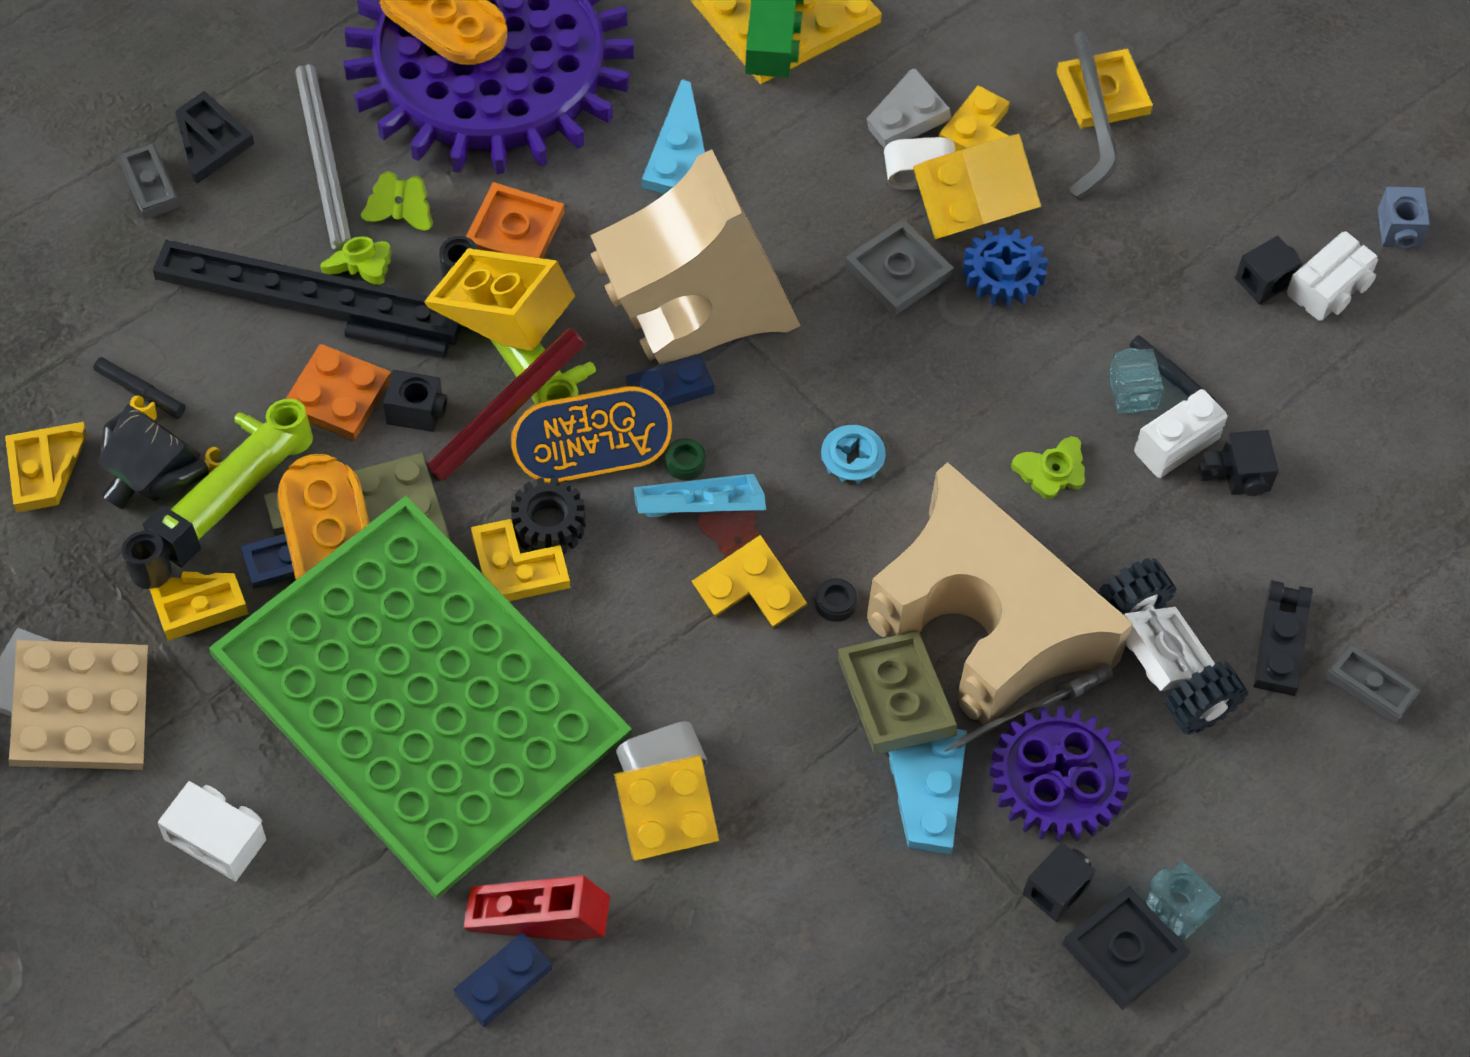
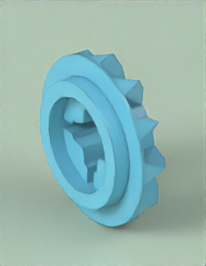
(842, 441)

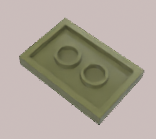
(897, 692)

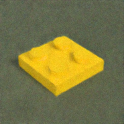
(1120, 85)
(666, 807)

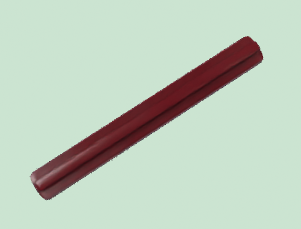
(506, 404)

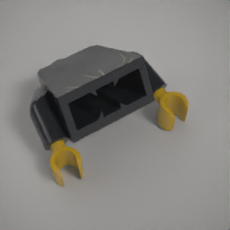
(148, 456)

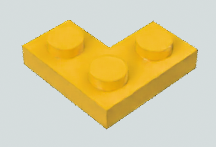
(976, 120)
(515, 573)
(755, 573)

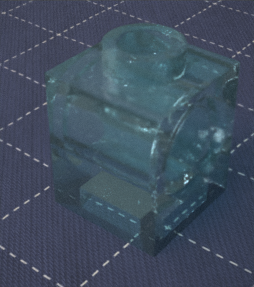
(1135, 380)
(1179, 917)

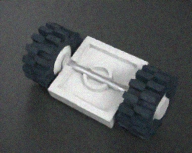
(1171, 650)

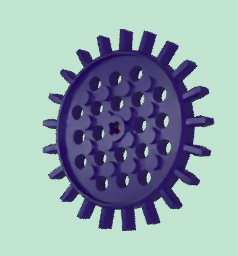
(492, 116)

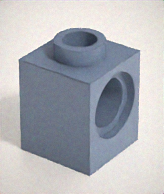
(1403, 217)

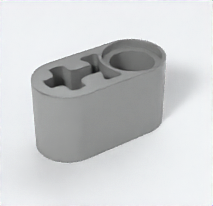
(660, 746)

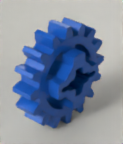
(1004, 266)

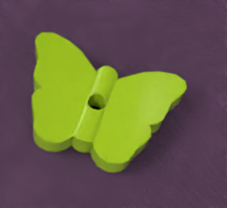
(385, 202)
(363, 257)
(1039, 471)

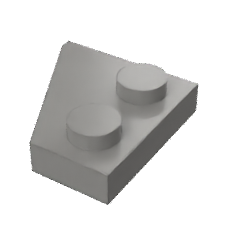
(908, 111)

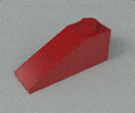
(540, 909)

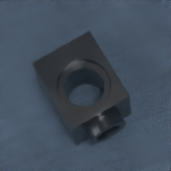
(1268, 269)
(408, 387)
(1059, 881)

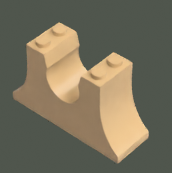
(692, 269)
(996, 572)

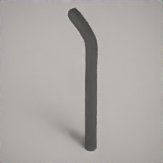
(1107, 148)

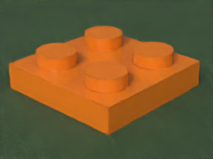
(515, 222)
(339, 391)

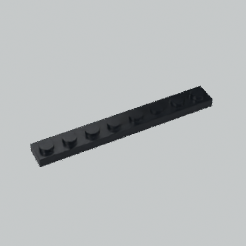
(302, 290)

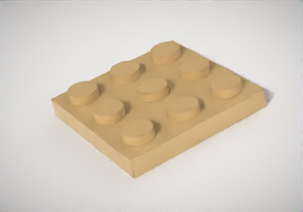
(78, 705)

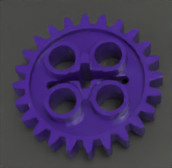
(1070, 807)

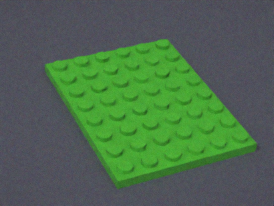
(420, 695)

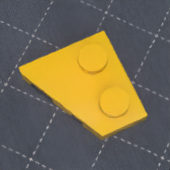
(43, 464)
(197, 602)

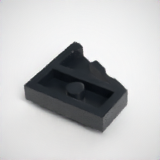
(210, 135)

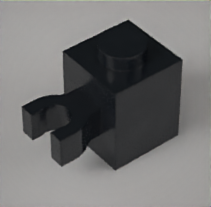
(1245, 460)

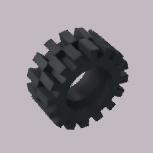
(543, 497)

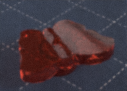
(725, 527)

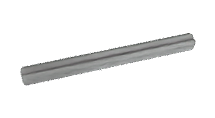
(323, 156)

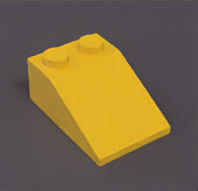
(976, 185)
(503, 296)

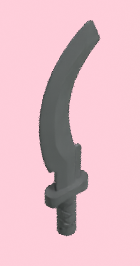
(1065, 691)

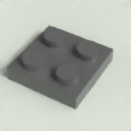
(898, 267)

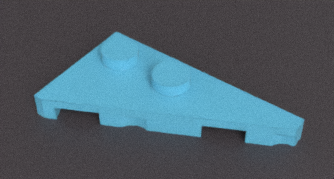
(677, 144)

